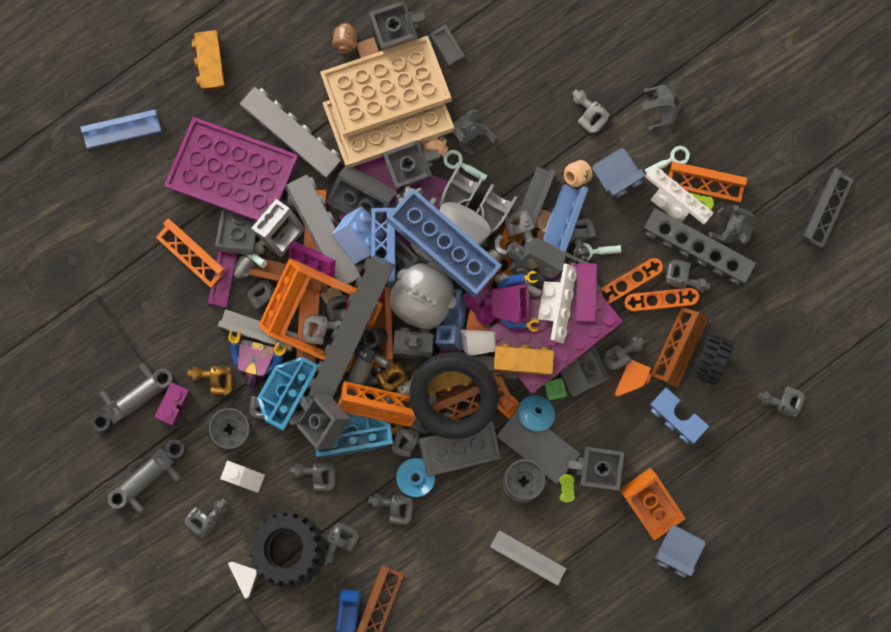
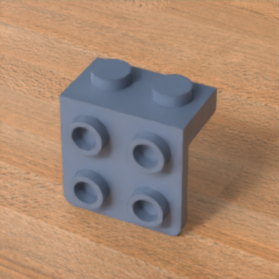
(618, 173)
(680, 551)

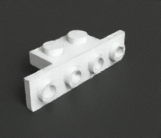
(675, 199)
(557, 301)

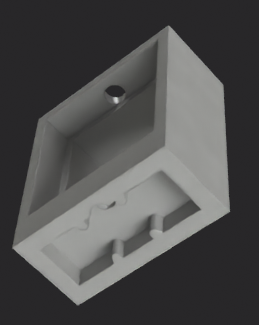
(265, 228)

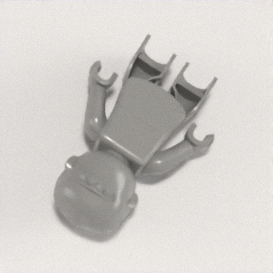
(424, 290)

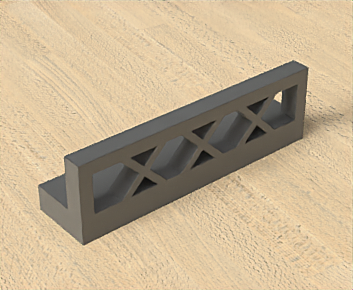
(536, 193)
(823, 203)

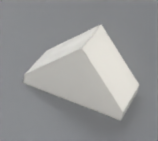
(478, 342)
(245, 577)

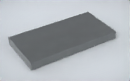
(542, 447)
(447, 454)

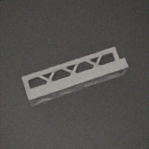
(250, 329)
(528, 558)

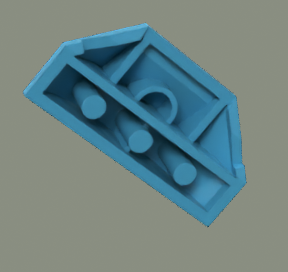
(284, 391)
(360, 436)

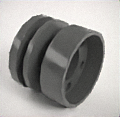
(219, 423)
(531, 473)

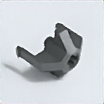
(667, 104)
(468, 129)
(737, 227)

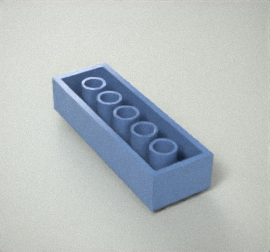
(443, 242)

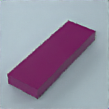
(312, 258)
(221, 290)
(586, 292)

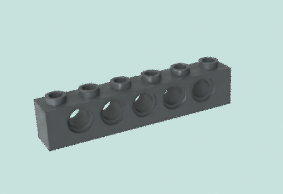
(692, 236)

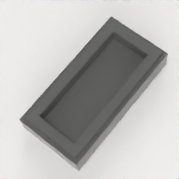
(447, 45)

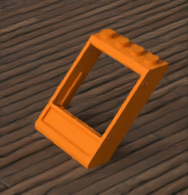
(286, 299)

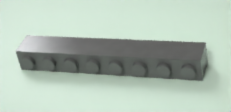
(352, 327)

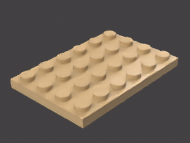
(385, 86)
(373, 142)

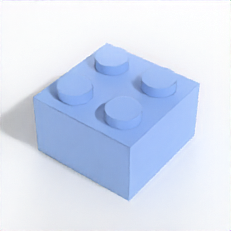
(355, 234)

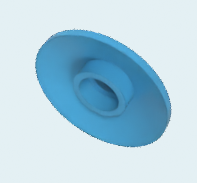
(532, 420)
(405, 481)

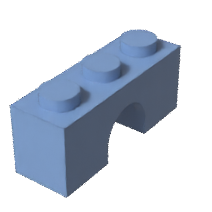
(448, 335)
(664, 407)

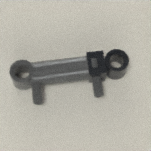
(366, 355)
(118, 410)
(158, 464)

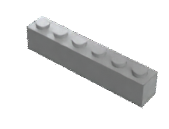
(290, 133)
(320, 227)

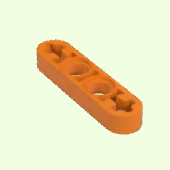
(628, 280)
(661, 299)

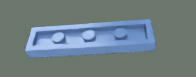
(121, 129)
(564, 216)
(390, 240)

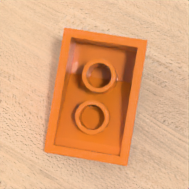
(652, 503)

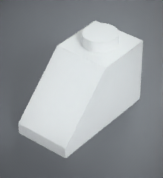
(242, 476)

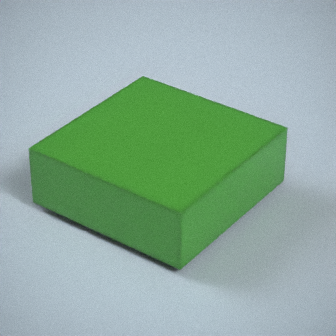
(555, 389)

